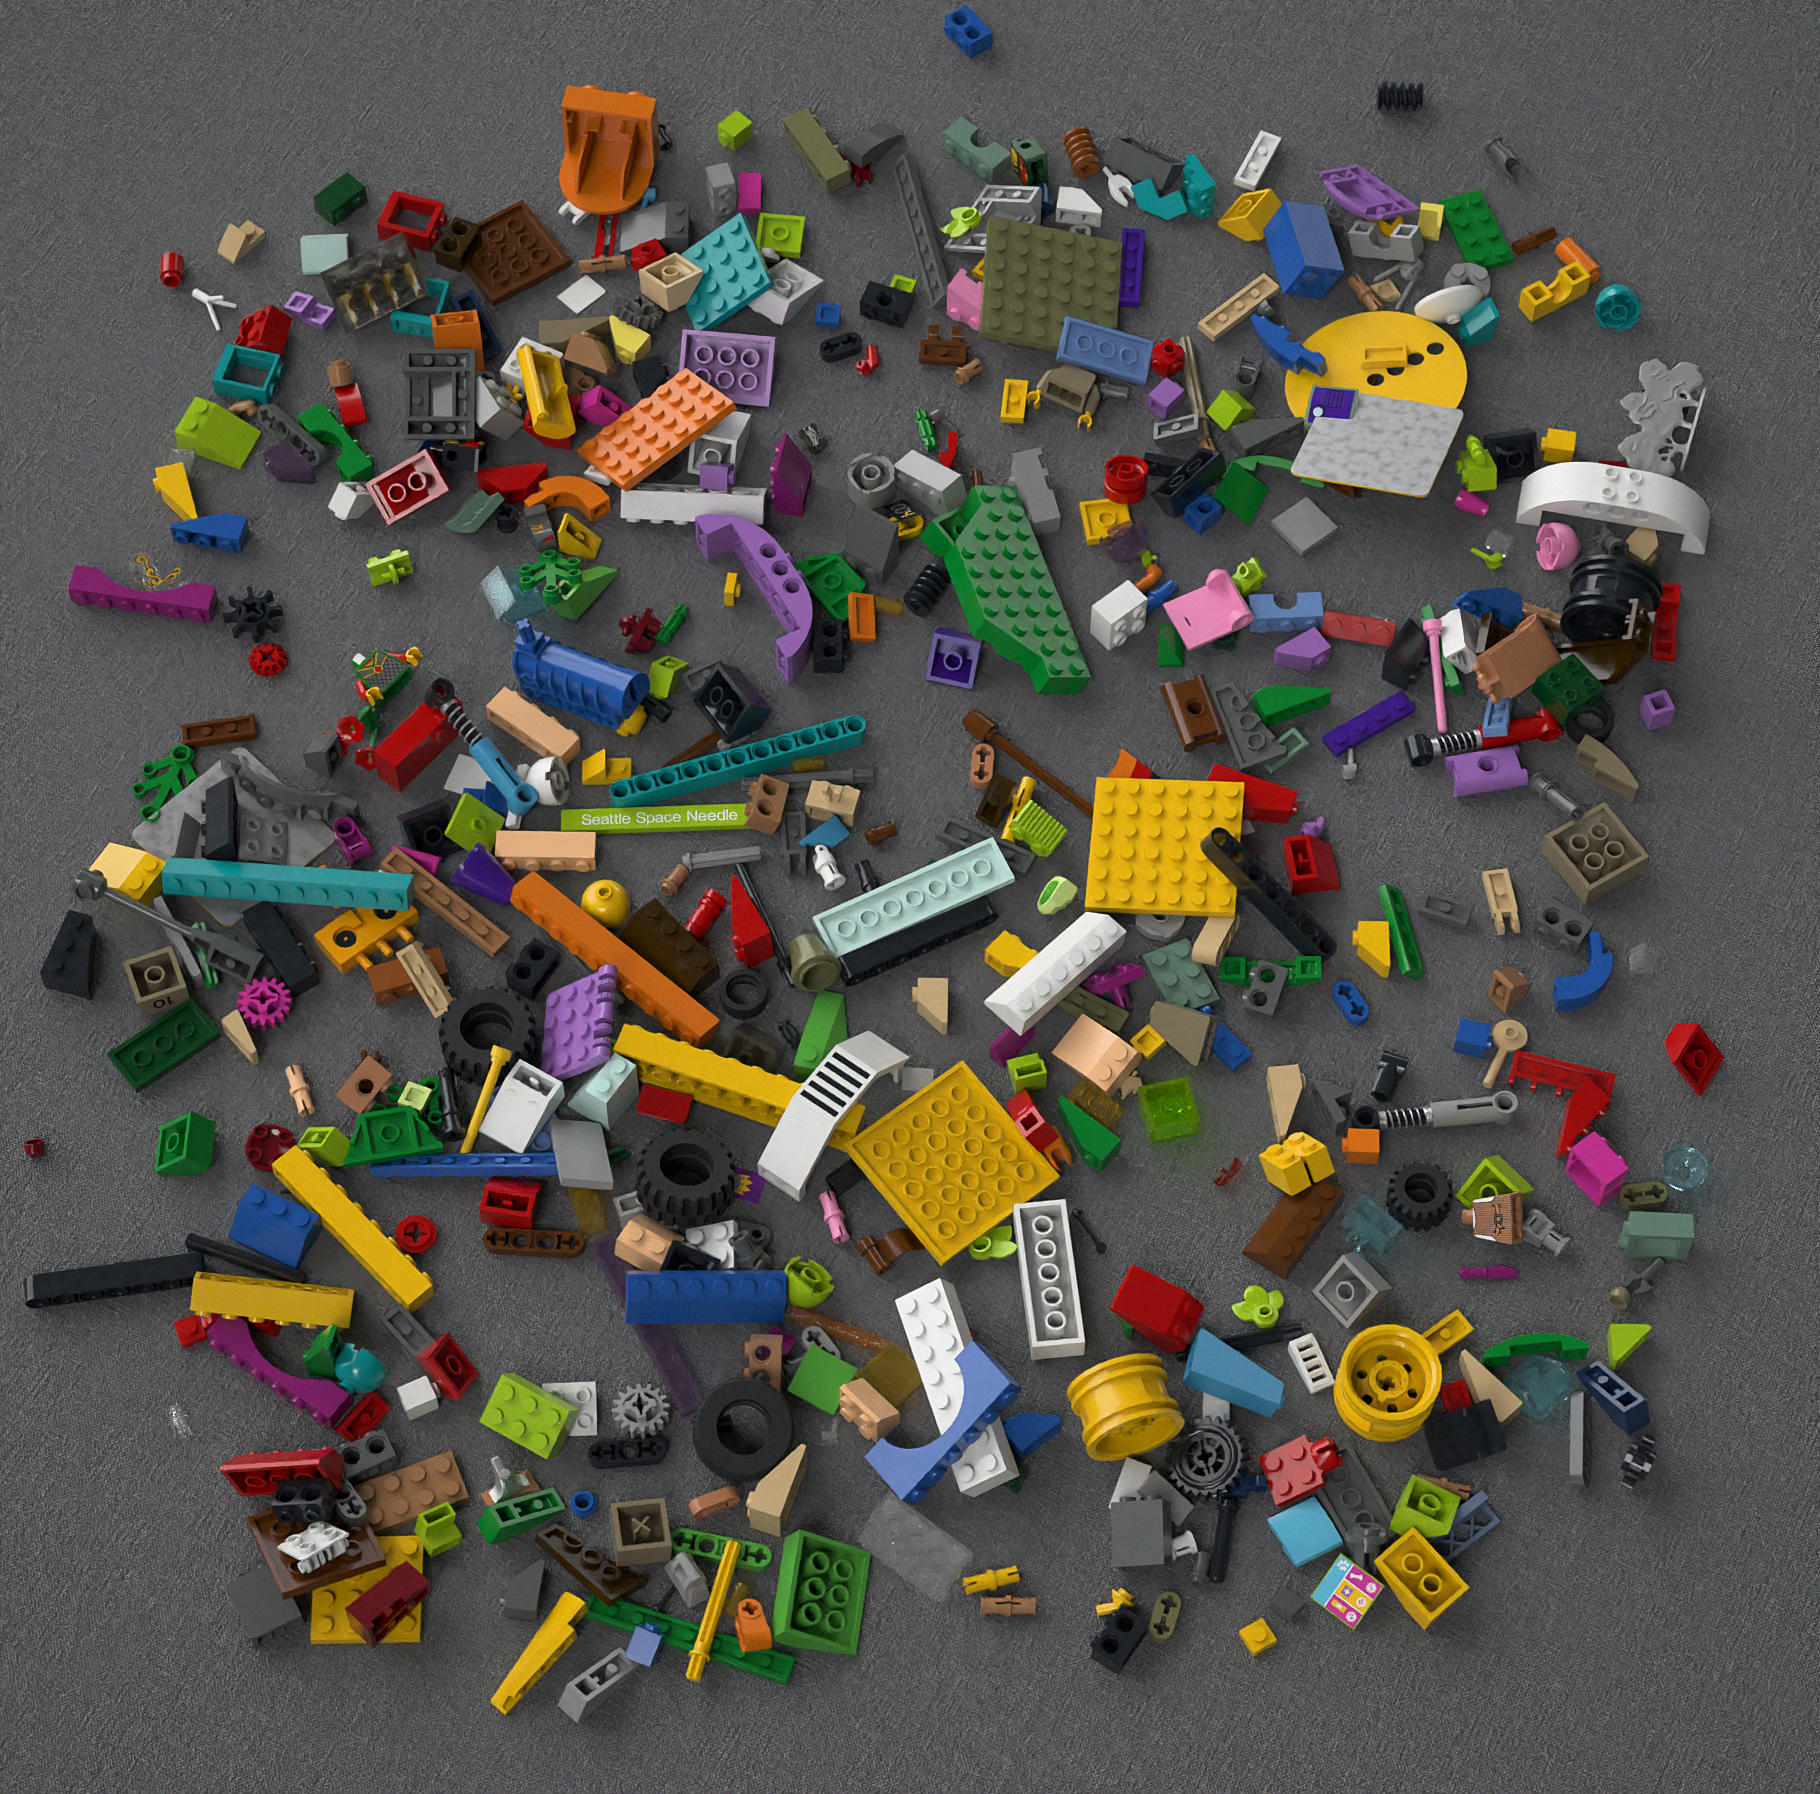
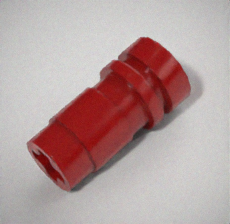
(702, 918)

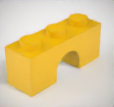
(1541, 300)

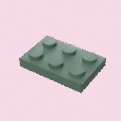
(1180, 978)

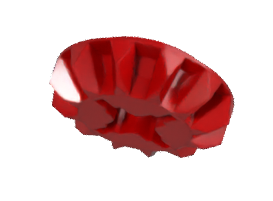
(267, 668)
(408, 1226)

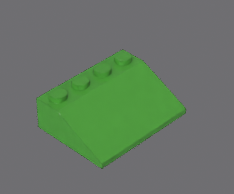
(820, 1594)

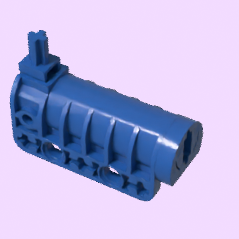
(576, 679)

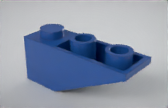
(216, 531)
(1500, 601)

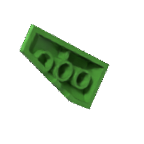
(822, 1033)

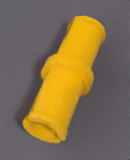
(991, 1579)

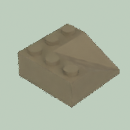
(1594, 853)

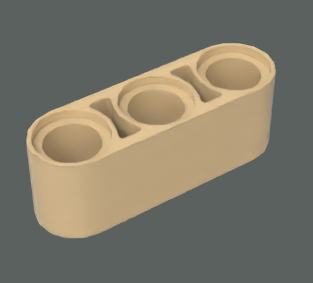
(1215, 939)

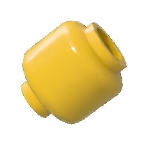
(634, 723)

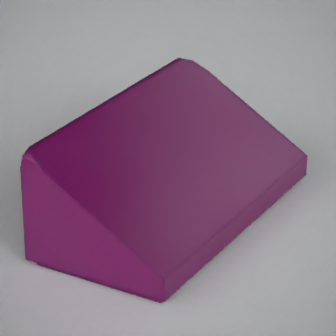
(1009, 1045)

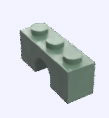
(987, 161)

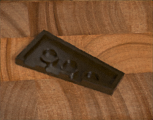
(590, 1565)

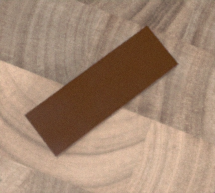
(219, 731)

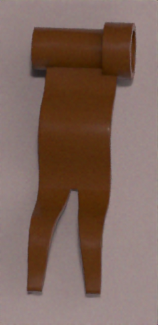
(888, 1248)

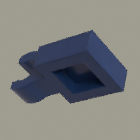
(1252, 1484)

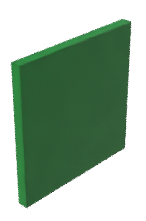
(1240, 492)

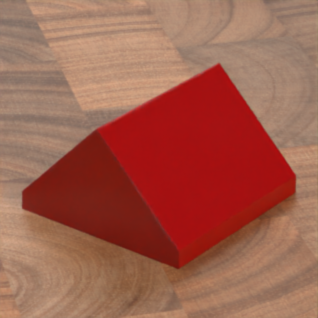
(448, 1367)

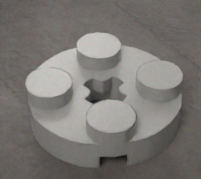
(1468, 272)
(1159, 929)

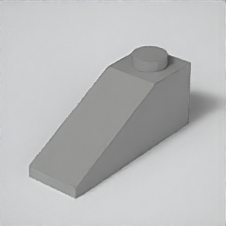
(596, 1684)

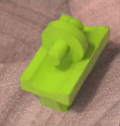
(389, 568)
(1249, 577)

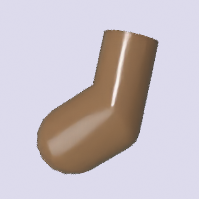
(239, 407)

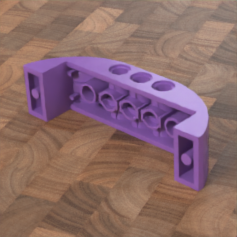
(774, 577)

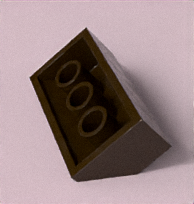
(670, 948)

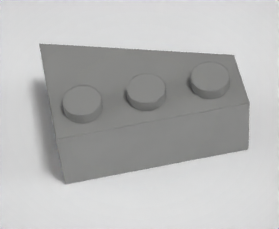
(930, 482)
(1034, 492)

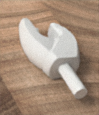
(1117, 185)

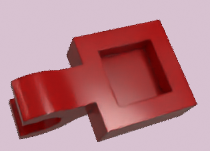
(193, 1329)

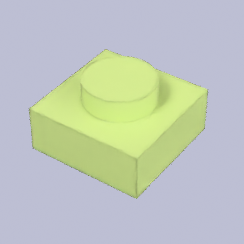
(416, 1096)

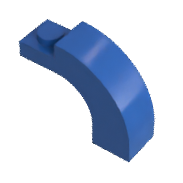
(1582, 990)

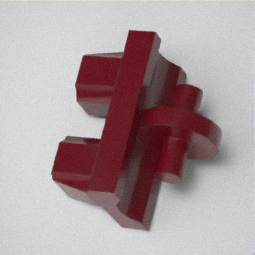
(646, 623)

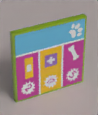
(1347, 1591)

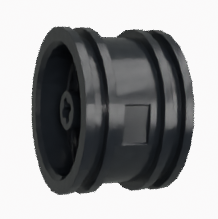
(1602, 594)

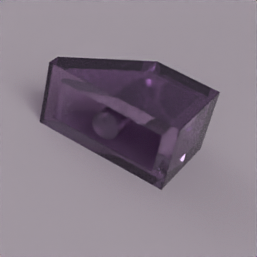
(288, 464)

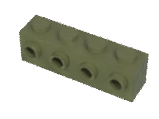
(817, 150)

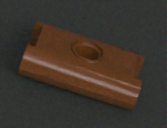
(1193, 728)

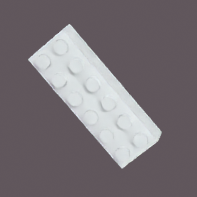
(1048, 1279)

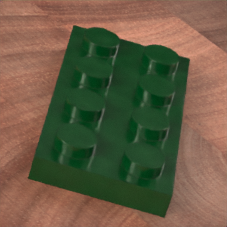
(163, 1045)

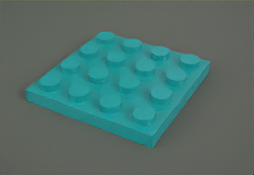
(731, 273)

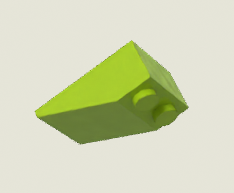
(216, 434)

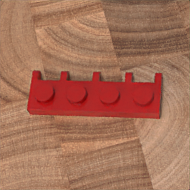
(1557, 1073)

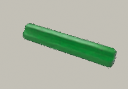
(208, 972)

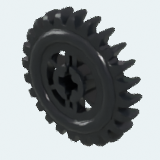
(1218, 1472)

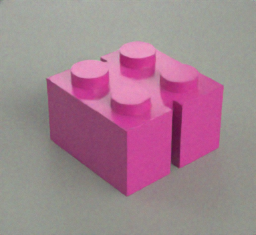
(1596, 1169)

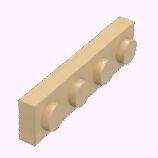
(1238, 307)

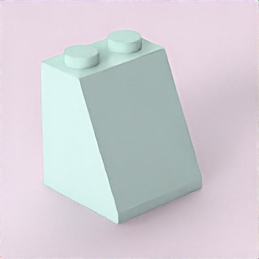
(607, 1092)

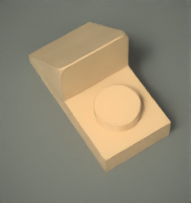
(240, 241)

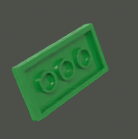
(1476, 231)

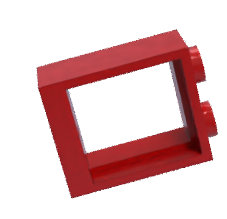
(421, 240)

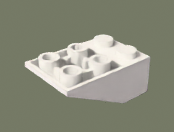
(522, 1106)

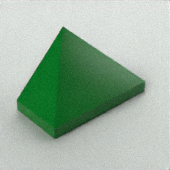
(1169, 646)

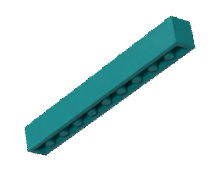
(288, 884)

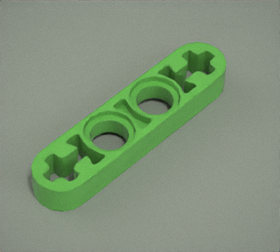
(720, 1544)

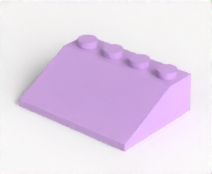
(732, 363)

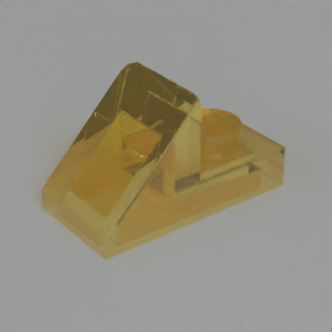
(587, 1210)

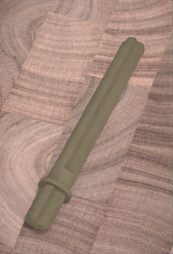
(1194, 386)

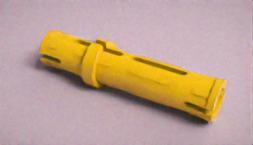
(1019, 800)

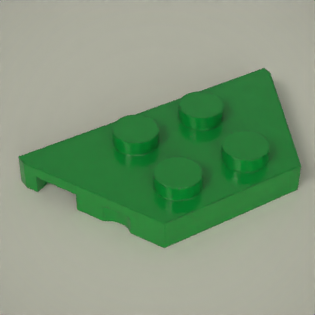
(830, 583)
(389, 1137)

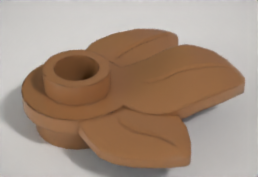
(577, 381)

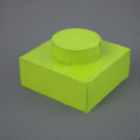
(904, 283)

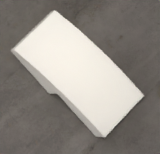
(1130, 1479)

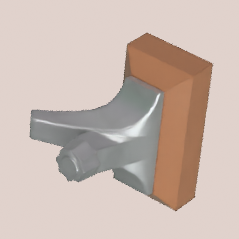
(508, 1484)

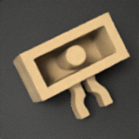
(829, 800)

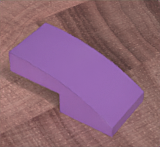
(307, 310)

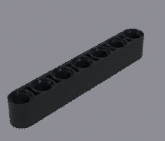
(1267, 895)
(915, 941)
(112, 1280)

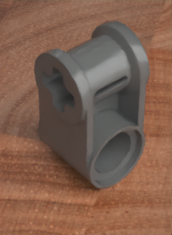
(1246, 376)

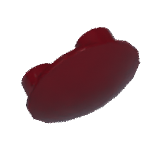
(267, 1145)

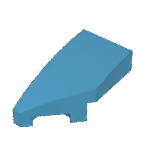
(827, 834)

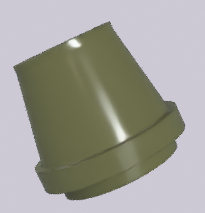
(812, 963)

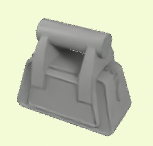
(688, 1579)

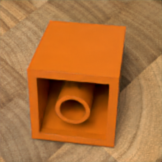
(459, 331)

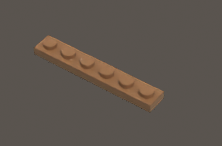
(448, 904)

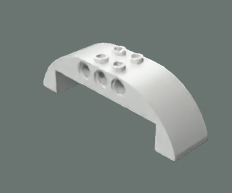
(1617, 497)

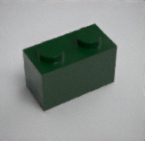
(340, 199)

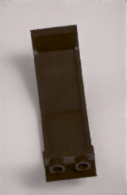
(1604, 658)

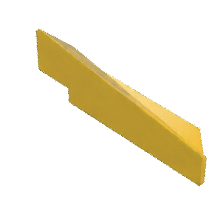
(542, 1652)

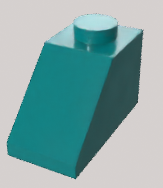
(1479, 323)

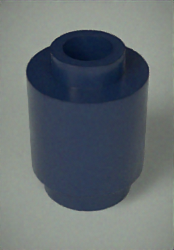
(1047, 200)

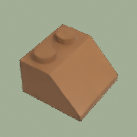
(589, 352)

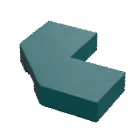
(1150, 200)

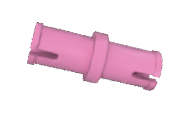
(834, 1217)

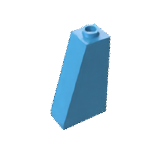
(1231, 1376)

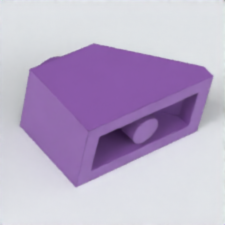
(1304, 651)

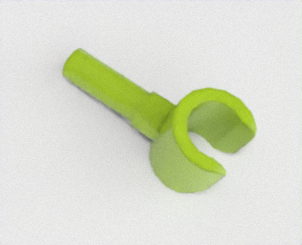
(1491, 561)

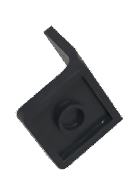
(1464, 1435)

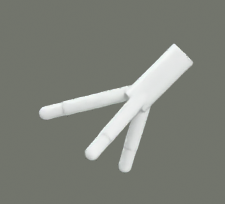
(209, 301)

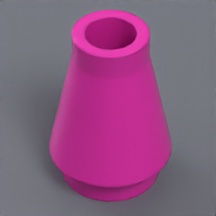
(1471, 503)

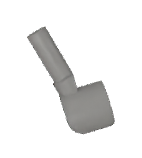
(1349, 769)

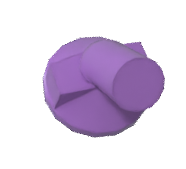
(1312, 828)

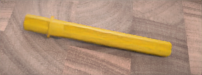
(702, 1646)

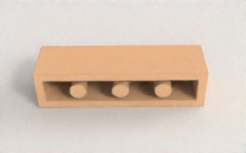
(532, 726)
(546, 850)

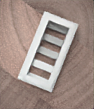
(1297, 1357)

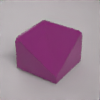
(788, 1343)

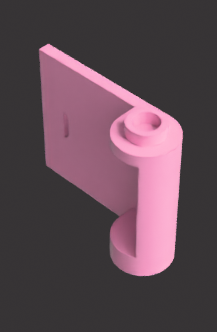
(1209, 611)

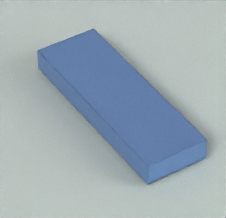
(1498, 718)

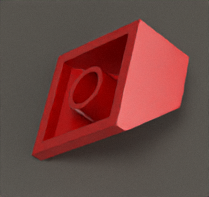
(1693, 1055)

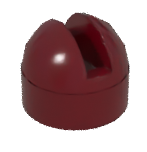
(35, 1146)

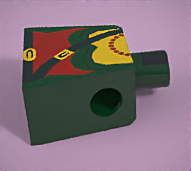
(1028, 159)

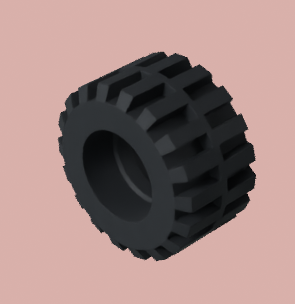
(1419, 1177)

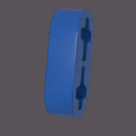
(1346, 1005)

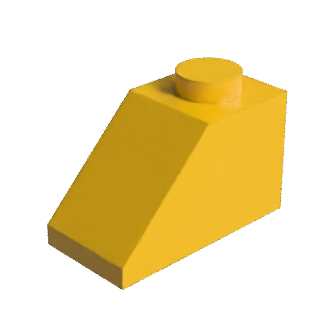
(1373, 945)

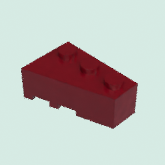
(387, 1603)

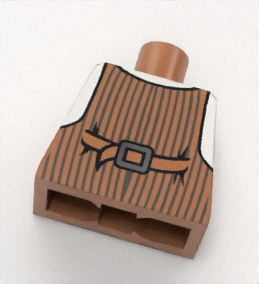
(1497, 1218)

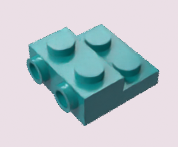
(1199, 188)

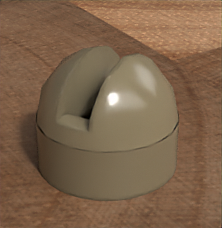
(1619, 1298)

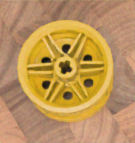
(1400, 1347)

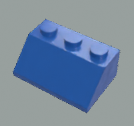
(275, 1226)

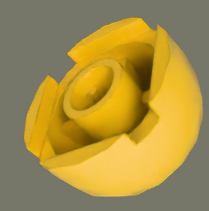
(606, 903)

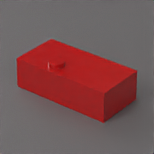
(414, 745)

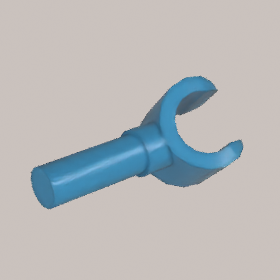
(650, 196)

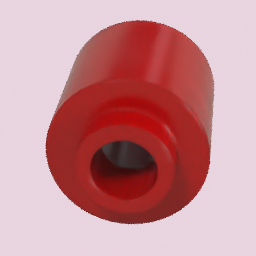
(171, 269)

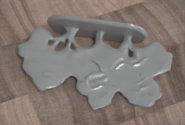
(1659, 413)

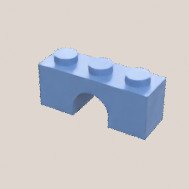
(1269, 617)

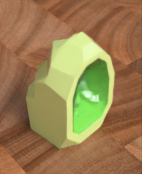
(1056, 895)

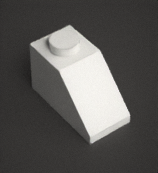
(1077, 207)
(351, 500)

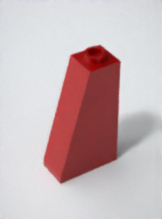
(1262, 799)

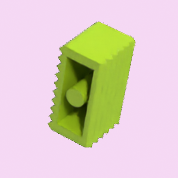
(1037, 829)

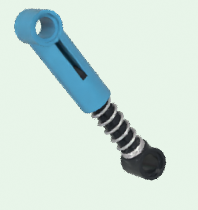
(482, 749)

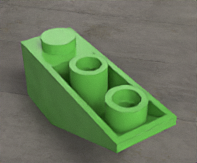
(580, 595)

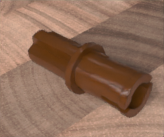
(1533, 240)

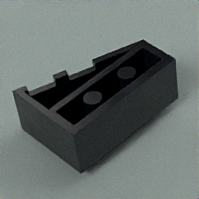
(72, 956)

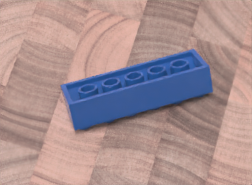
(705, 1296)

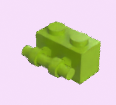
(1476, 467)

